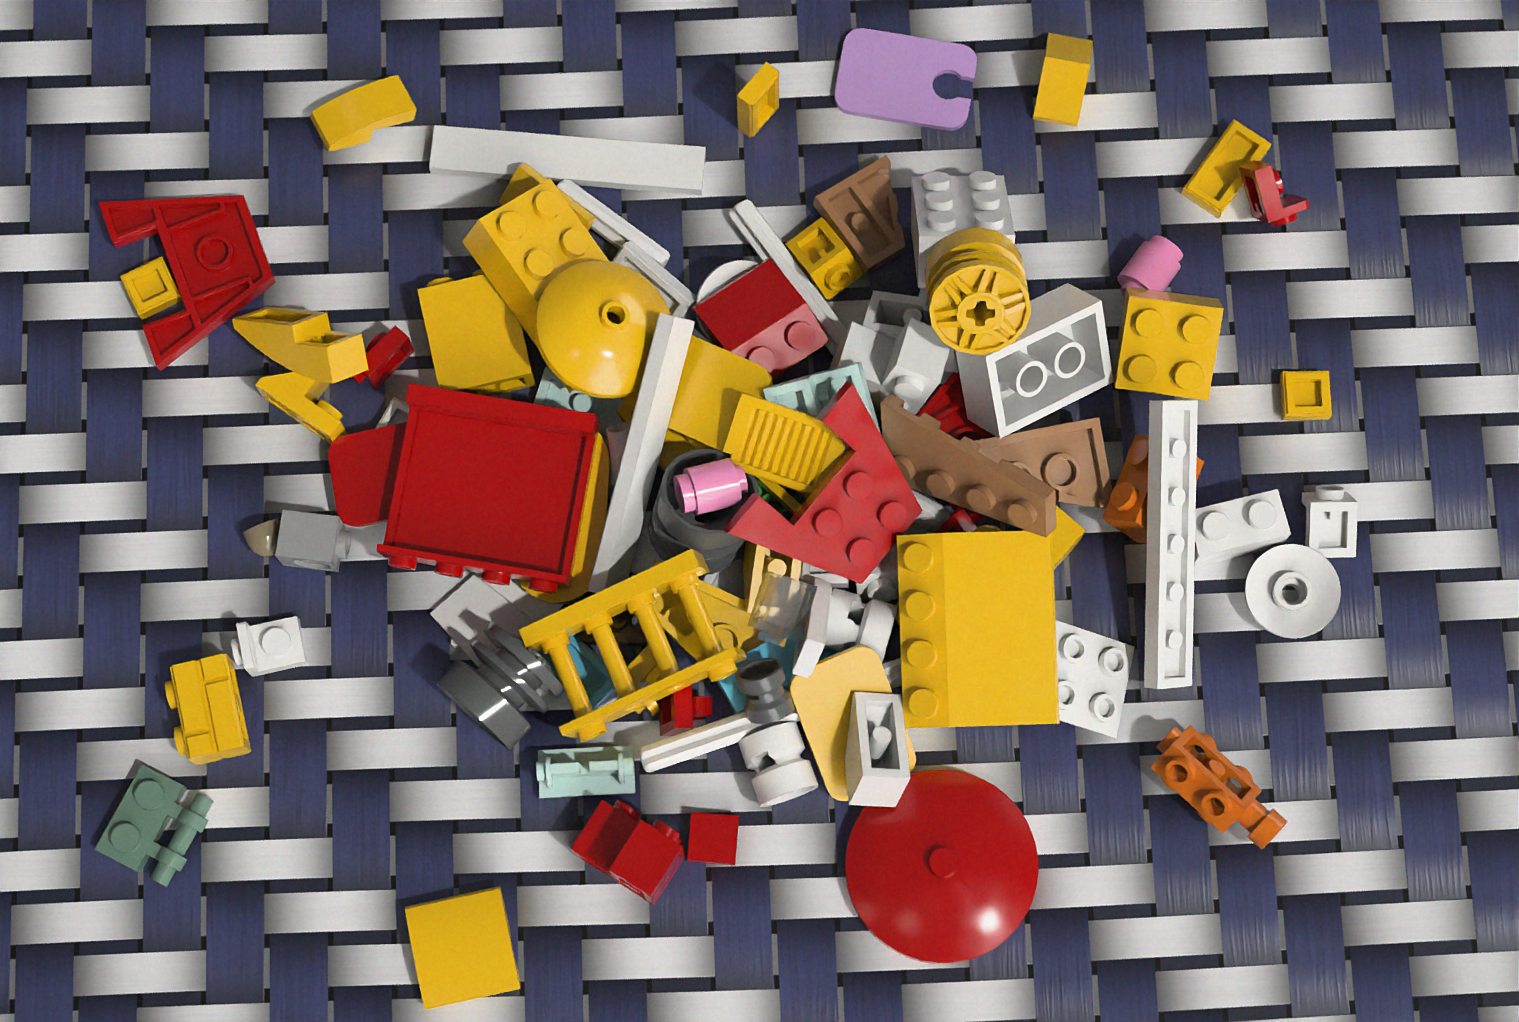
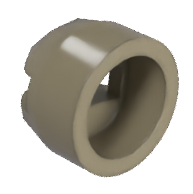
(263, 538)

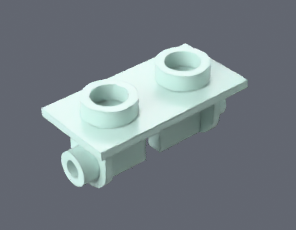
(586, 771)

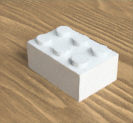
(955, 203)
(1046, 368)

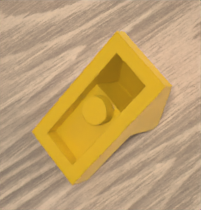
(297, 398)

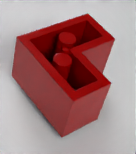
(628, 851)

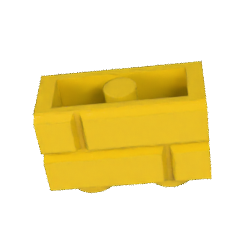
(208, 710)

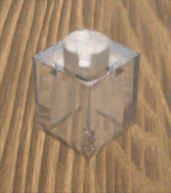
(781, 608)

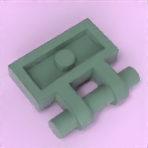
(142, 820)

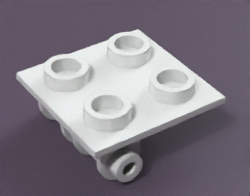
(1091, 678)

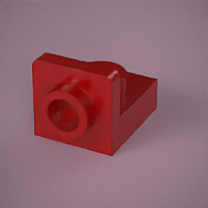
(1263, 193)
(384, 356)

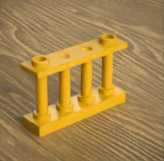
(595, 617)

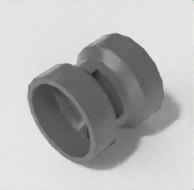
(765, 694)

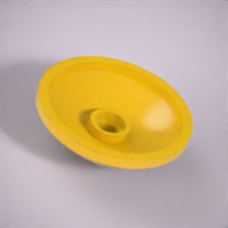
(581, 340)

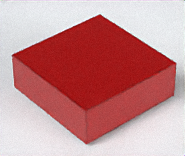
(713, 838)

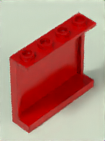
(490, 488)

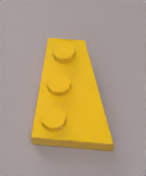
(725, 612)

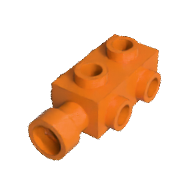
(1208, 788)

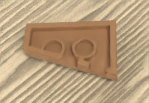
(1063, 456)

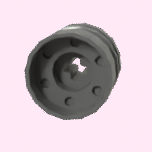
(677, 532)
(501, 685)

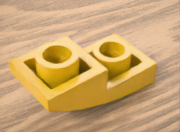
(355, 114)

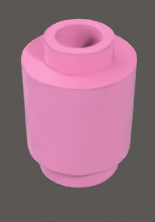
(1151, 265)
(710, 487)

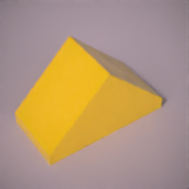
(1063, 79)

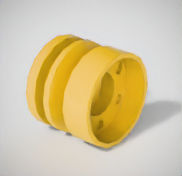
(973, 268)

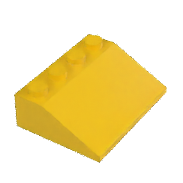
(977, 629)

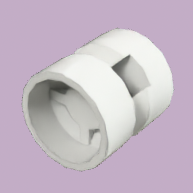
(859, 623)
(778, 764)

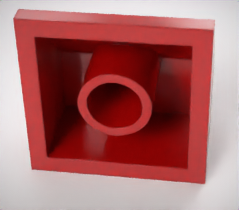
(762, 319)

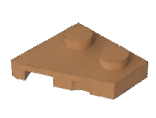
(865, 215)

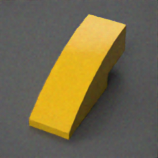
(304, 342)

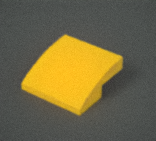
(462, 947)

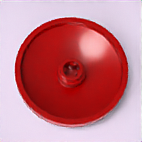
(942, 868)

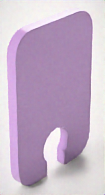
(894, 75)

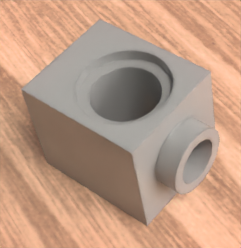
(312, 541)

